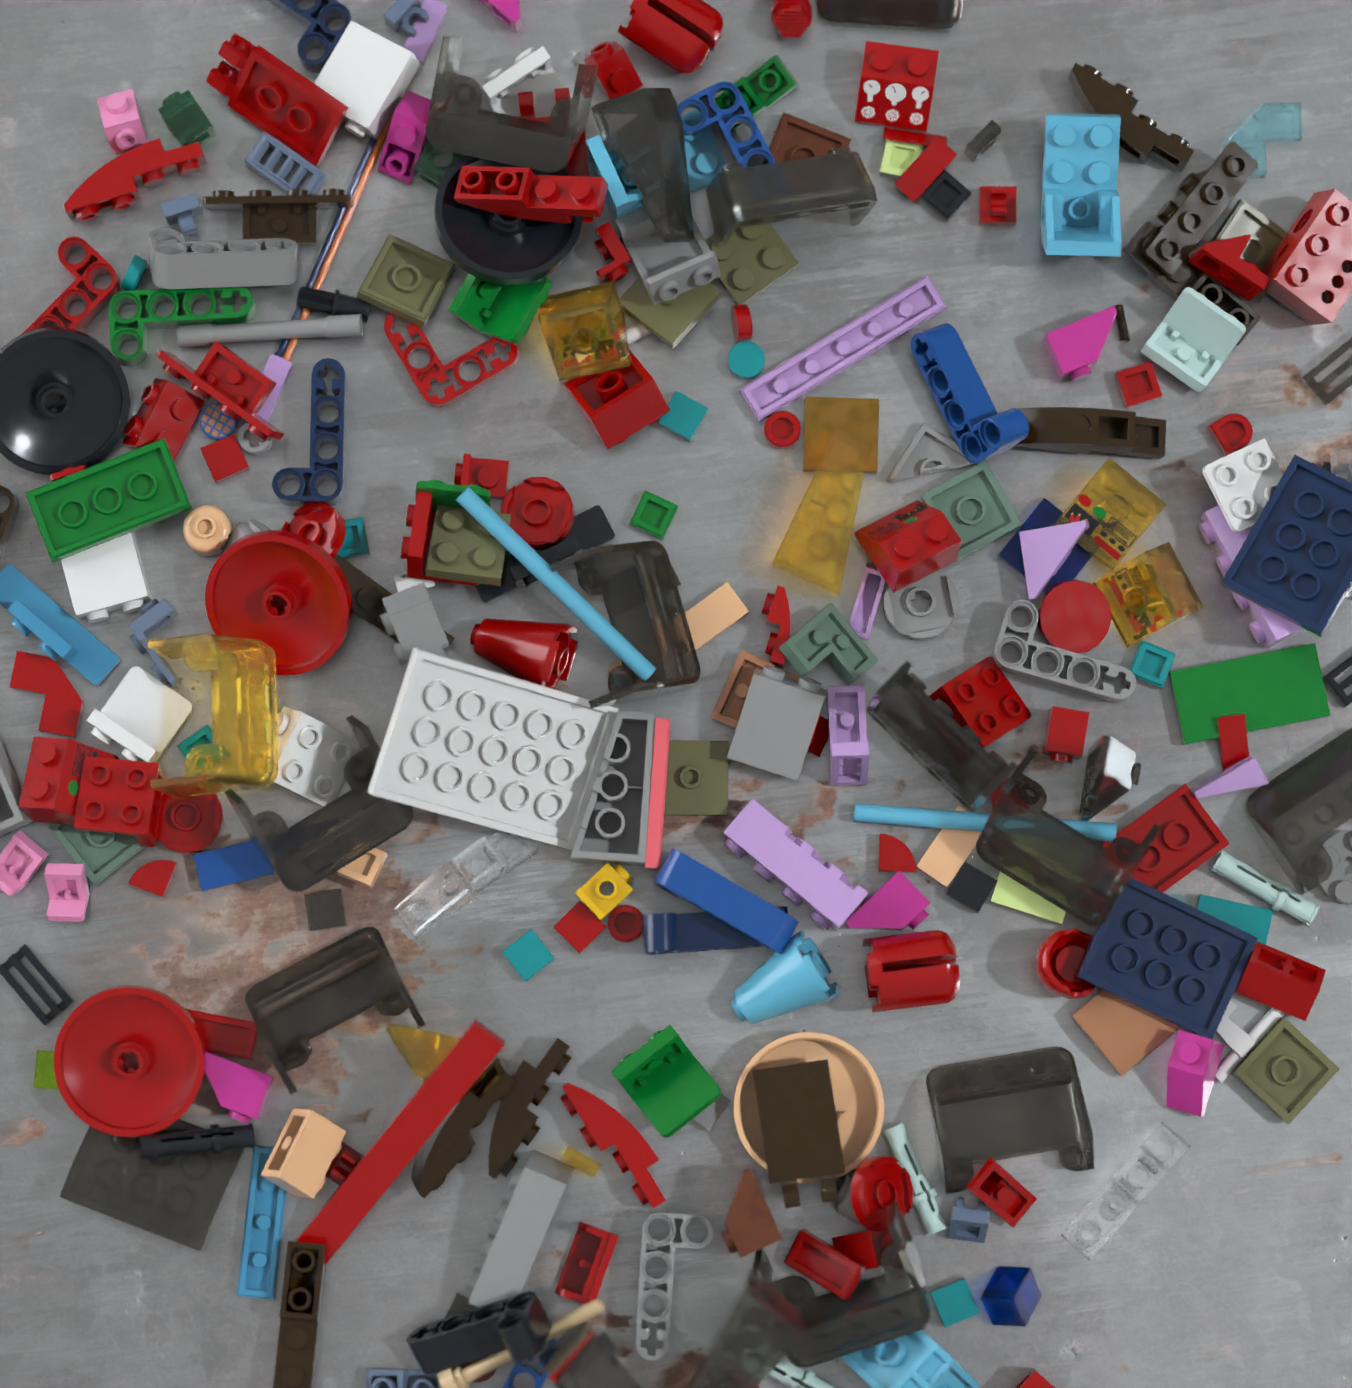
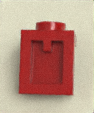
(611, 247)
(485, 473)

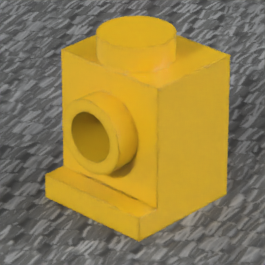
(600, 904)

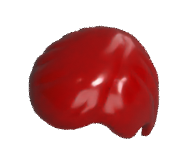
(1058, 962)

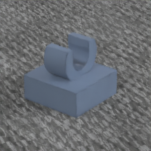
(402, 12)
(183, 211)
(968, 1223)

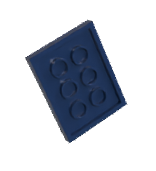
(1299, 549)
(1167, 959)

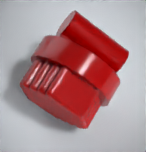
(791, 17)

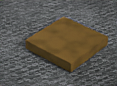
(850, 415)

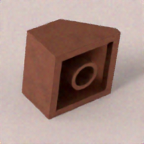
(749, 1219)

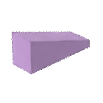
(867, 601)
(1237, 777)

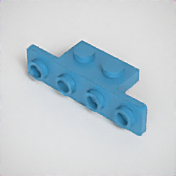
(54, 626)

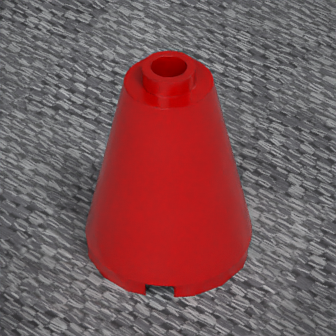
(527, 648)

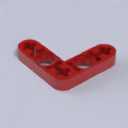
(437, 372)

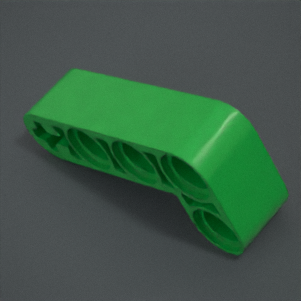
(182, 314)

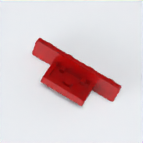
(230, 381)

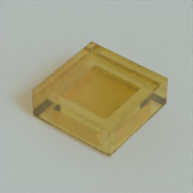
(581, 1161)

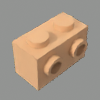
(303, 1153)

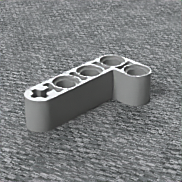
(220, 262)
(1064, 659)
(664, 1285)

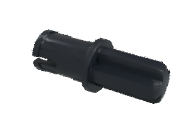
(332, 302)

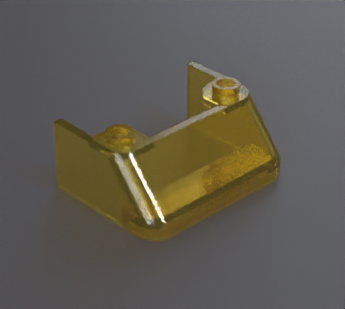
(242, 715)

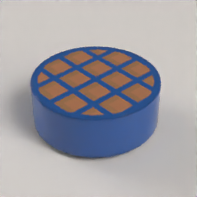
(216, 423)

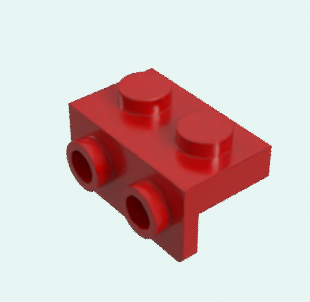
(164, 413)

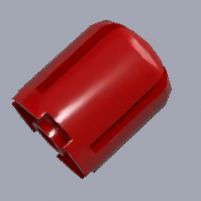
(675, 31)
(911, 970)

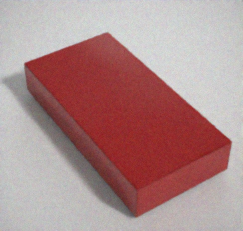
(226, 1034)
(824, 1264)

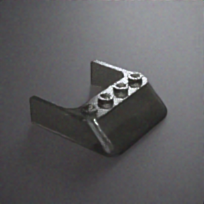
(936, 740)

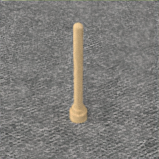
(461, 1377)

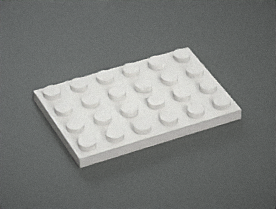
(492, 749)

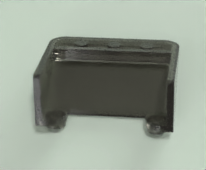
(1008, 1111)

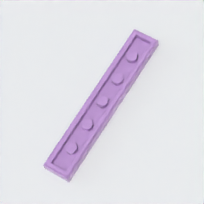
(843, 348)

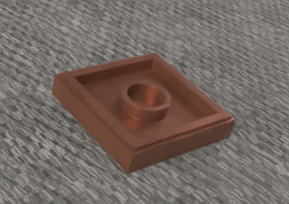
(802, 139)

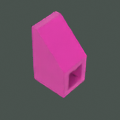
(405, 138)

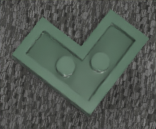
(832, 638)

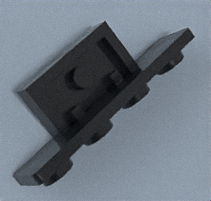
(587, 531)

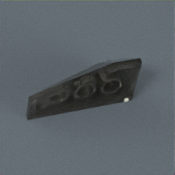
(1107, 776)

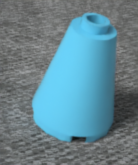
(785, 982)

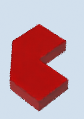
(62, 702)

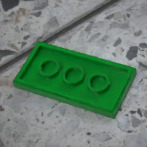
(108, 500)
(1266, 687)

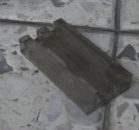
(1318, 387)

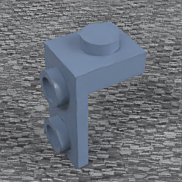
(152, 617)

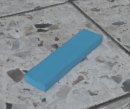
(261, 1232)

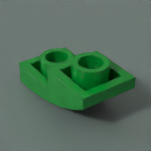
(761, 87)

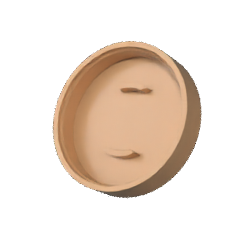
(854, 1087)

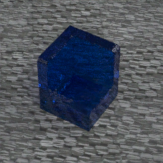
(1011, 1296)

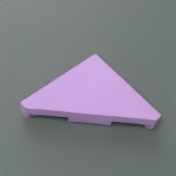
(1046, 551)

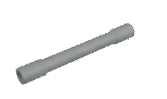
(331, 327)

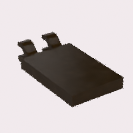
(799, 1127)

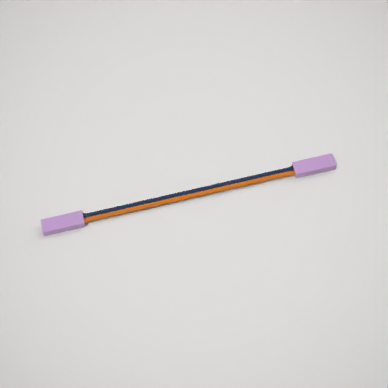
(277, 367)

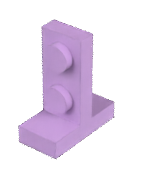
(847, 735)

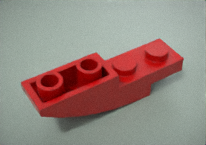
(117, 180)
(530, 196)
(608, 1127)

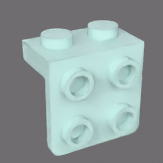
(1194, 339)

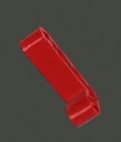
(80, 289)

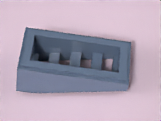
(259, 149)

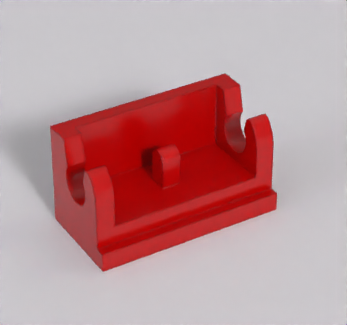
(1281, 981)
(586, 1263)

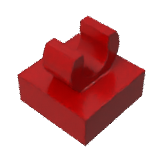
(997, 205)
(343, 1163)

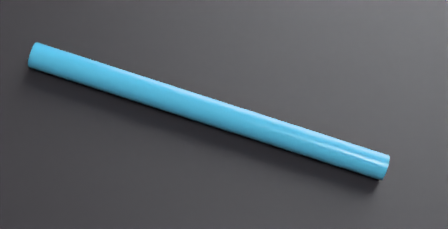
(556, 584)
(961, 820)

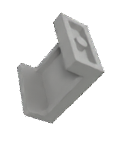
(669, 266)
(777, 722)

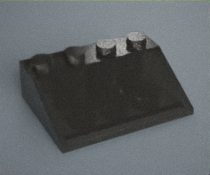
(162, 1195)

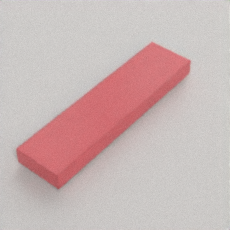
(657, 794)

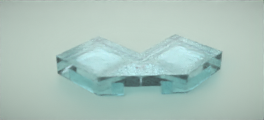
(1269, 124)

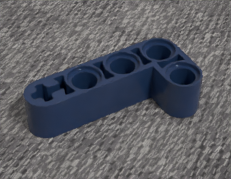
(317, 33)
(321, 433)
(691, 933)

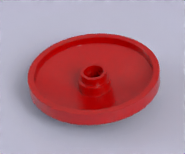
(281, 593)
(129, 1061)

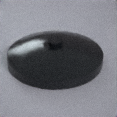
(498, 245)
(60, 400)

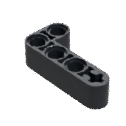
(507, 1324)

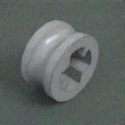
(246, 445)

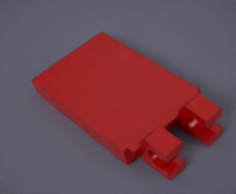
(277, 98)
(1182, 844)

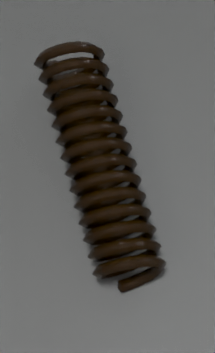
(1123, 326)

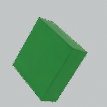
(653, 515)

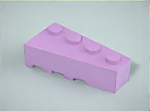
(1266, 625)
(793, 865)

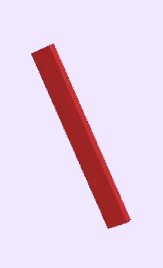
(403, 1138)

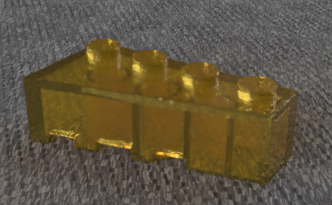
(824, 522)

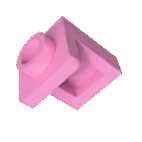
(122, 121)
(19, 863)
(66, 891)

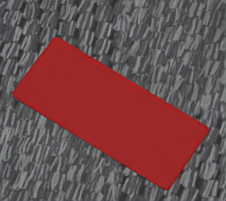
(910, 136)
(925, 169)
(1233, 739)

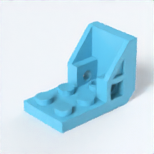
(1081, 185)
(623, 197)
(909, 1363)

